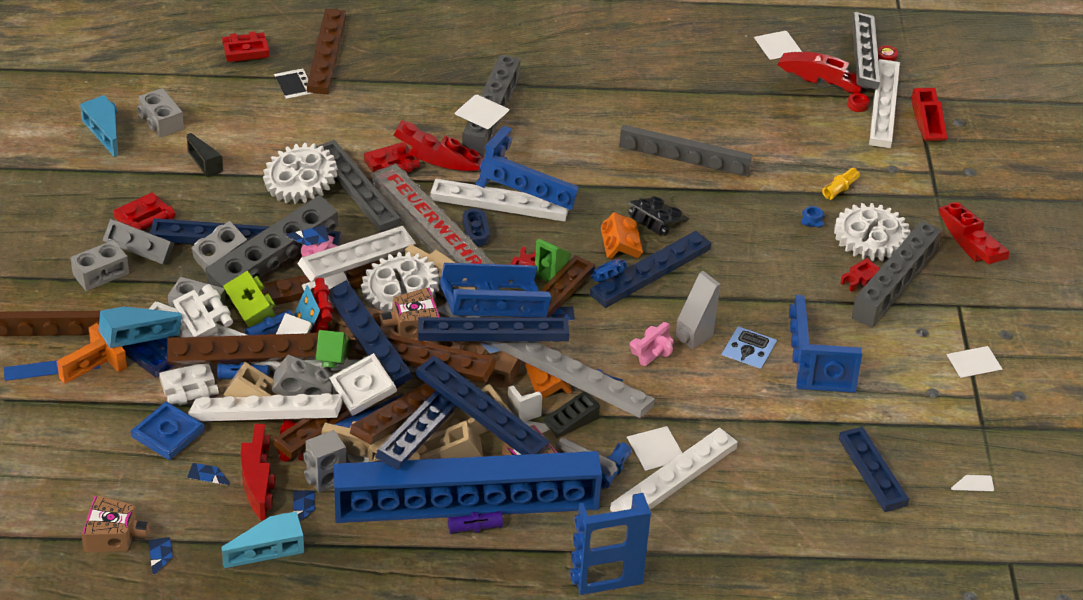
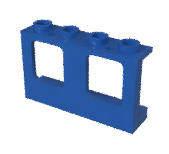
(489, 299)
(631, 551)

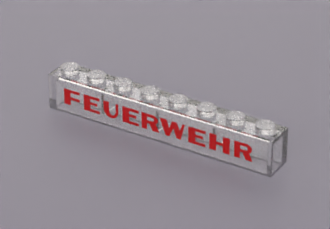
(425, 217)

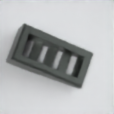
(204, 155)
(584, 404)

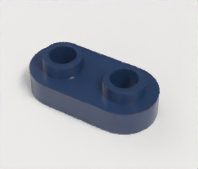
(476, 226)

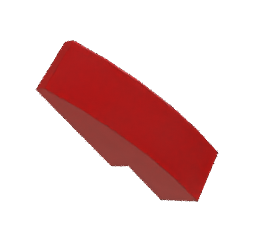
(928, 114)

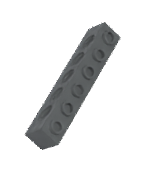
(498, 89)
(272, 245)
(896, 274)

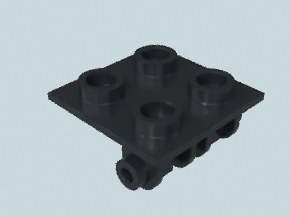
(655, 214)

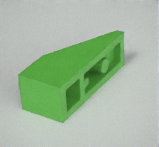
(332, 348)

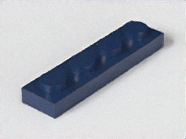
(873, 469)

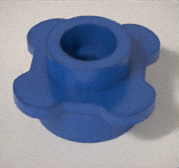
(812, 216)

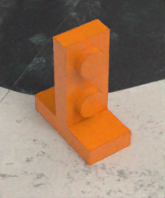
(91, 356)

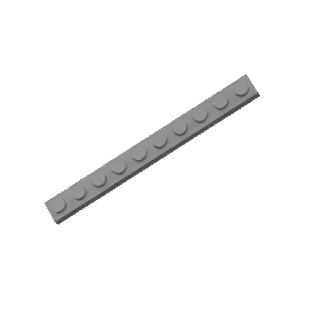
(572, 372)

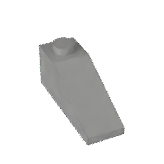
(698, 315)

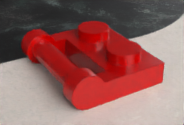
(142, 212)

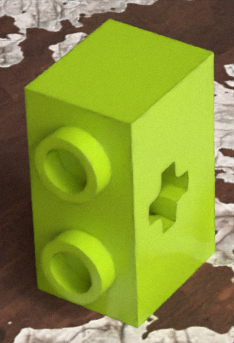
(249, 300)

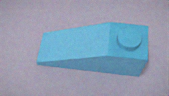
(268, 540)

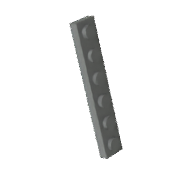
(865, 51)
(685, 150)
(362, 190)

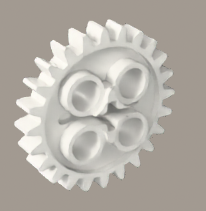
(300, 173)
(859, 223)
(382, 286)

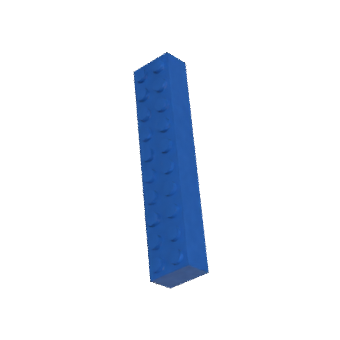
(467, 485)

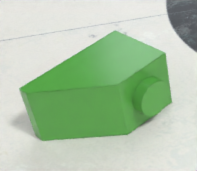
(549, 259)

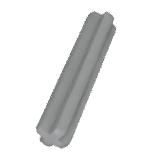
(564, 445)

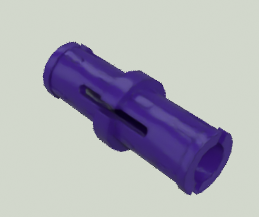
(492, 519)

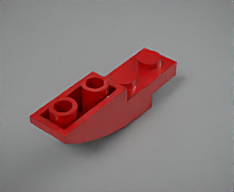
(815, 65)
(445, 154)
(969, 234)
(257, 472)

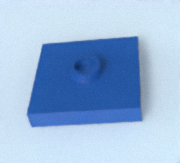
(167, 430)

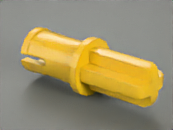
(840, 183)

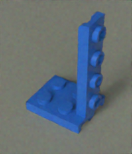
(520, 177)
(821, 365)

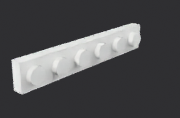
(884, 105)
(496, 199)
(355, 253)
(266, 407)
(680, 470)

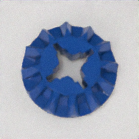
(609, 270)

